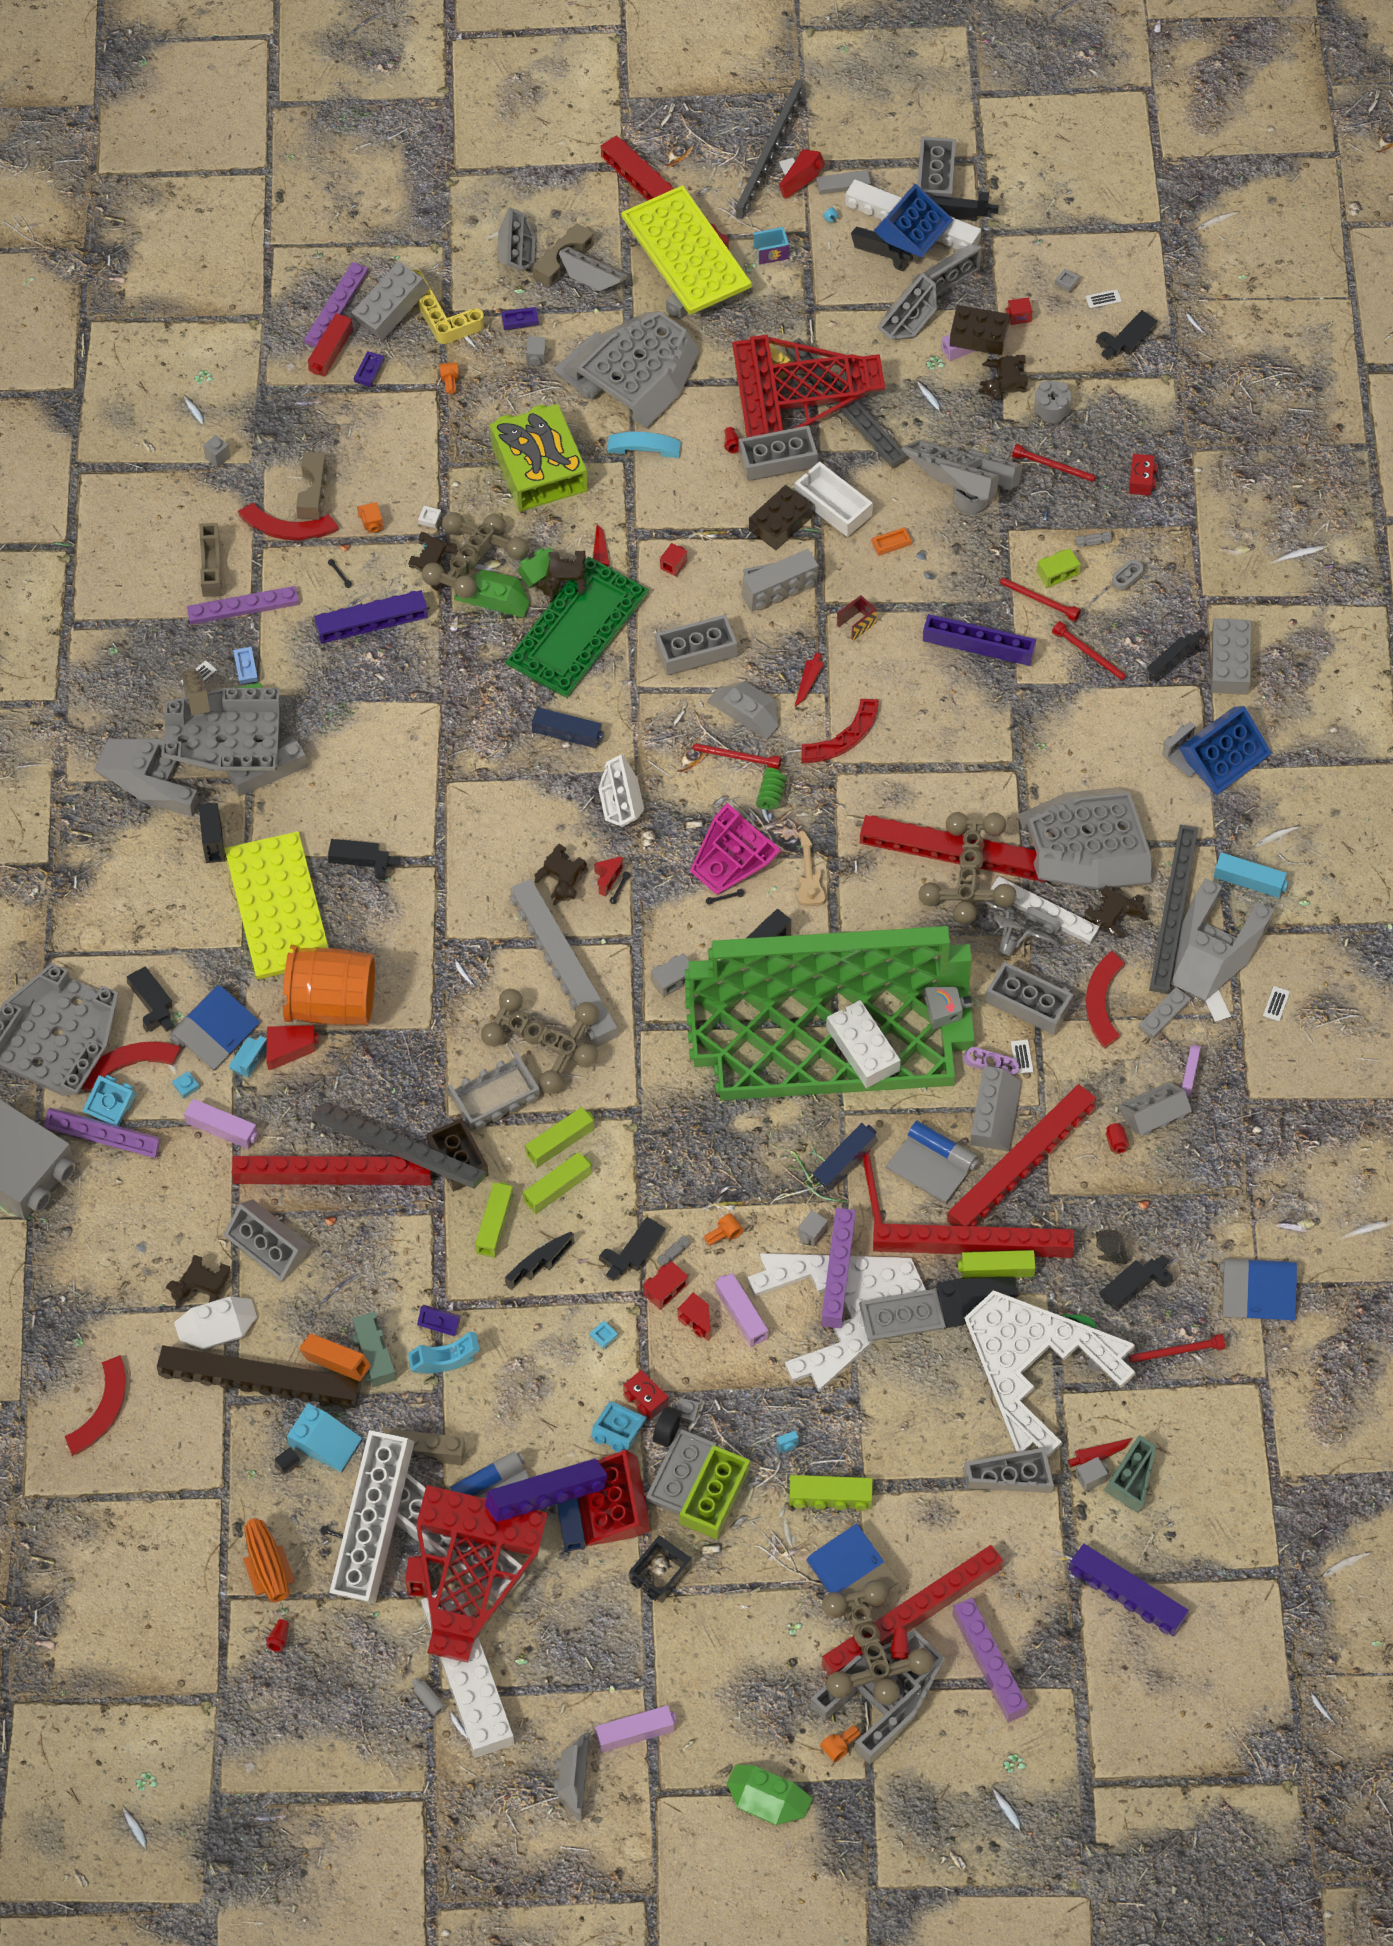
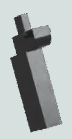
(965, 208)
(871, 242)
(1129, 337)
(1174, 655)
(362, 854)
(153, 998)
(635, 1251)
(1134, 1279)

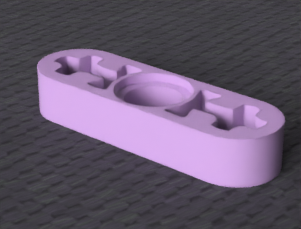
(998, 1058)
(1191, 1069)

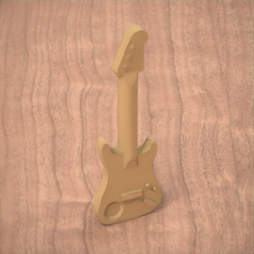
(810, 890)

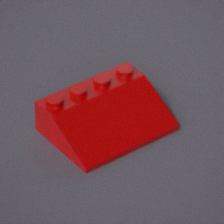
(619, 1508)

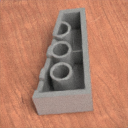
(1011, 1472)

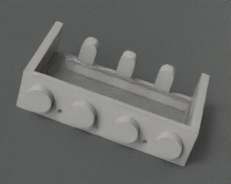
(495, 1093)

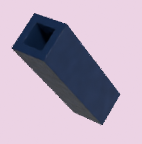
(567, 727)
(846, 1156)
(571, 1525)

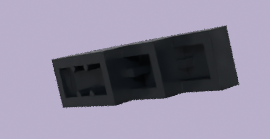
(544, 1256)

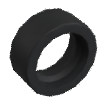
(667, 1426)

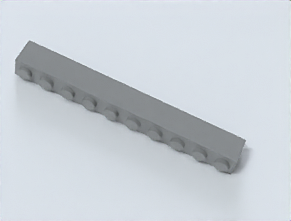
(561, 958)

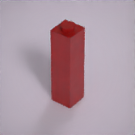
(330, 345)

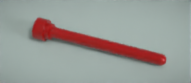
(1020, 452)
(1071, 612)
(1061, 630)
(771, 762)
(872, 1188)
(1216, 1342)

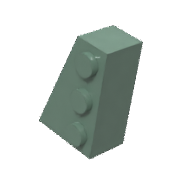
(371, 1344)
(1132, 1475)

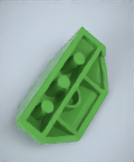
(498, 593)
(767, 1795)

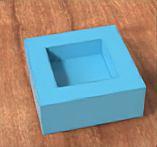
(185, 1084)
(603, 1335)
(787, 1442)

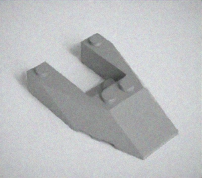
(969, 472)
(145, 774)
(1209, 956)
(897, 1715)

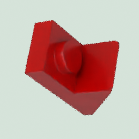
(609, 872)

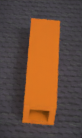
(335, 1357)

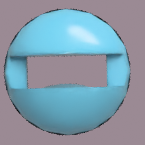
(830, 214)

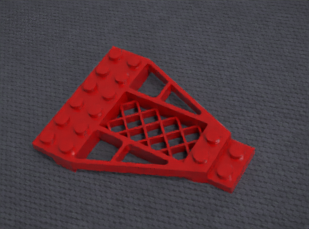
(758, 384)
(469, 1520)

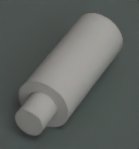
(428, 1697)

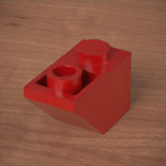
(695, 1314)

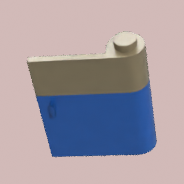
(849, 1564)

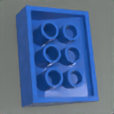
(914, 222)
(1226, 749)

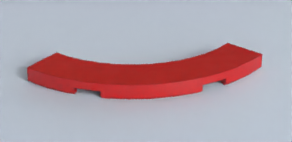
(286, 529)
(846, 739)
(1095, 999)
(129, 1055)
(107, 1410)

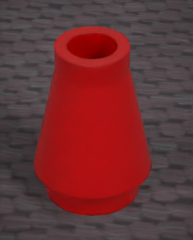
(731, 440)
(277, 1638)
(900, 1646)

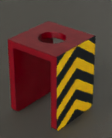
(856, 606)

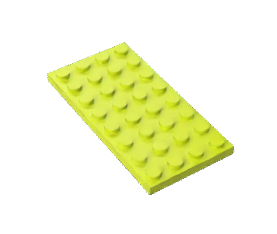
(686, 250)
(275, 900)

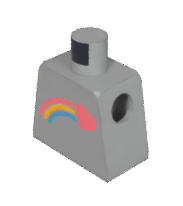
(945, 1005)

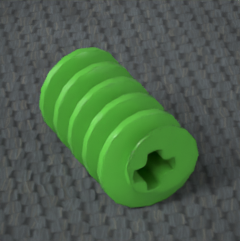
(771, 789)

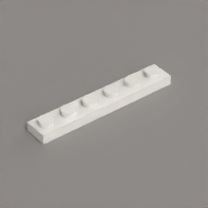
(1069, 922)

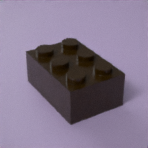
(979, 329)
(780, 517)
(459, 1144)

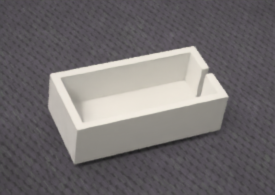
(834, 499)
(863, 1044)

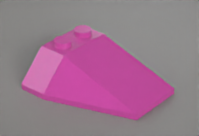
(731, 851)

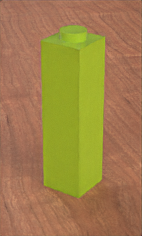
(559, 1137)
(557, 1182)
(494, 1219)
(997, 1264)

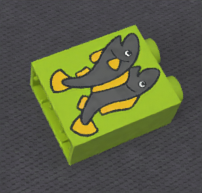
(538, 457)

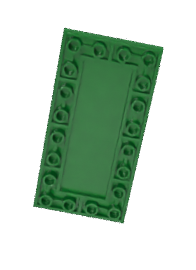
(577, 628)

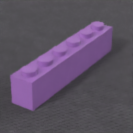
(838, 1268)
(990, 1660)

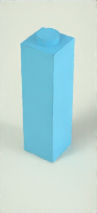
(1250, 875)

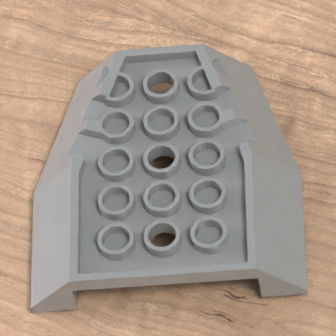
(646, 383)
(234, 716)
(1092, 859)
(47, 1006)

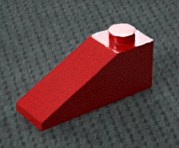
(803, 170)

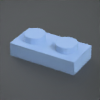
(245, 665)

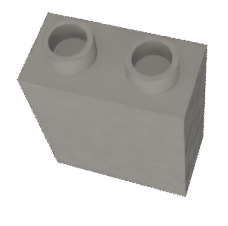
(29, 1162)

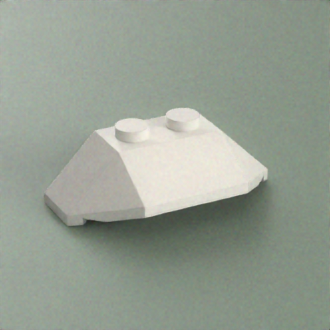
(620, 792)
(216, 1322)

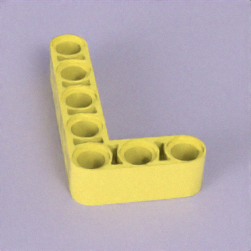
(452, 328)

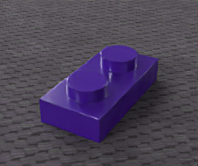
(519, 318)
(369, 369)
(438, 1320)

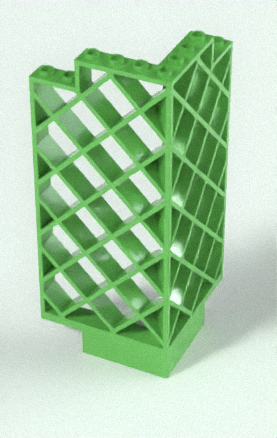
(949, 970)

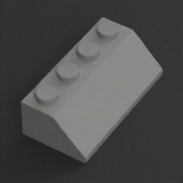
(955, 268)
(290, 759)
(995, 1109)
(266, 1239)

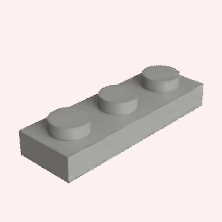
(1164, 1013)

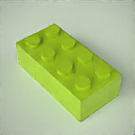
(714, 1492)

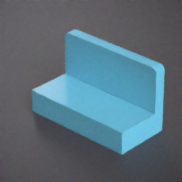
(249, 1056)

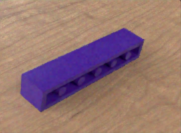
(371, 616)
(979, 640)
(545, 1490)
(1128, 1590)

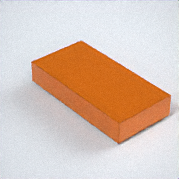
(891, 541)

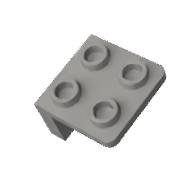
(1171, 748)

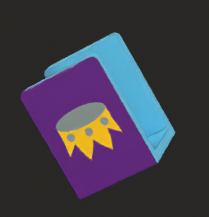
(772, 245)

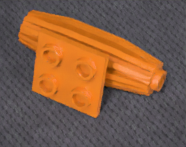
(266, 1562)

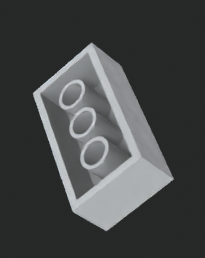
(936, 166)
(390, 300)
(777, 453)
(779, 580)
(696, 644)
(1230, 656)
(1029, 998)

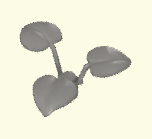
(1008, 940)

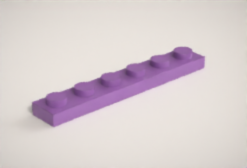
(337, 302)
(242, 605)
(102, 1132)

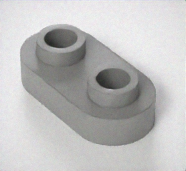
(1126, 576)
(1042, 920)

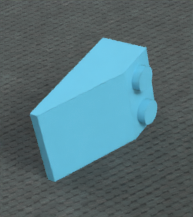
(323, 1438)

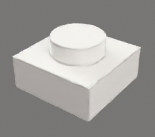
(429, 516)

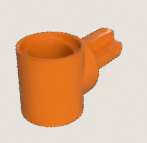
(449, 375)
(727, 1228)
(836, 1746)

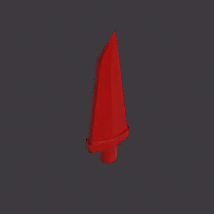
(600, 550)
(811, 671)
(1100, 1451)

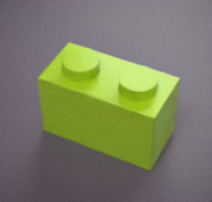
(1058, 567)

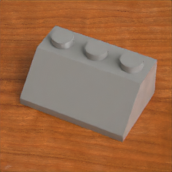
(1155, 1108)

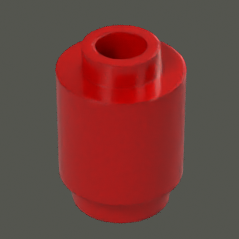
(1117, 1138)

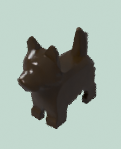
(1008, 376)
(432, 552)
(563, 569)
(563, 871)
(1112, 910)
(200, 1280)

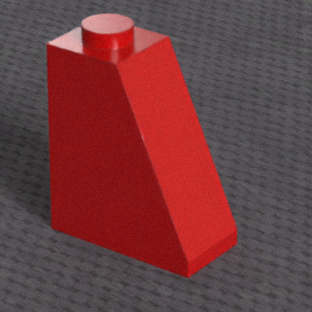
(289, 1044)

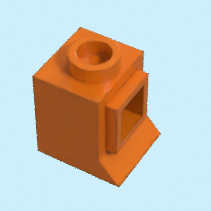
(370, 517)

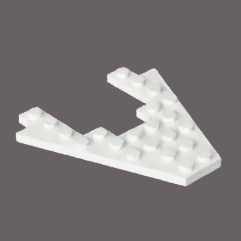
(867, 1280)
(1013, 1336)

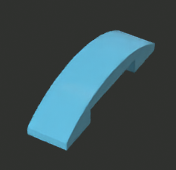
(644, 442)

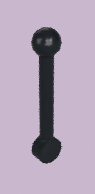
(348, 583)
(626, 875)
(740, 893)
(324, 1530)

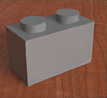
(670, 975)

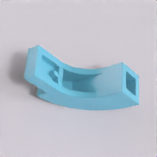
(444, 1358)

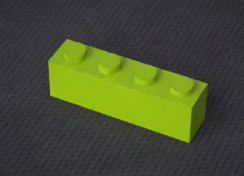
(830, 1492)

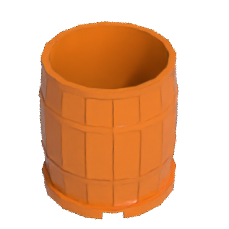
(329, 986)

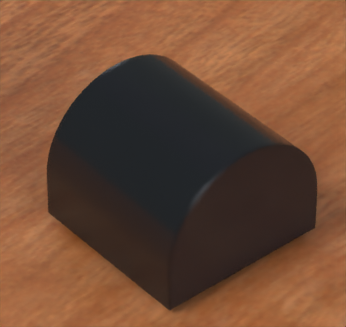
(286, 1460)

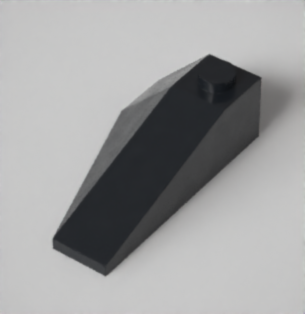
(961, 1296)

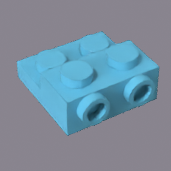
(109, 1100)
(617, 1427)

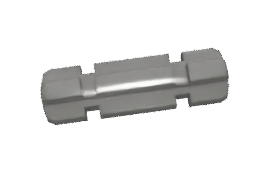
(1093, 539)
(673, 1251)

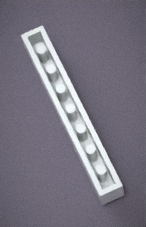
(879, 203)

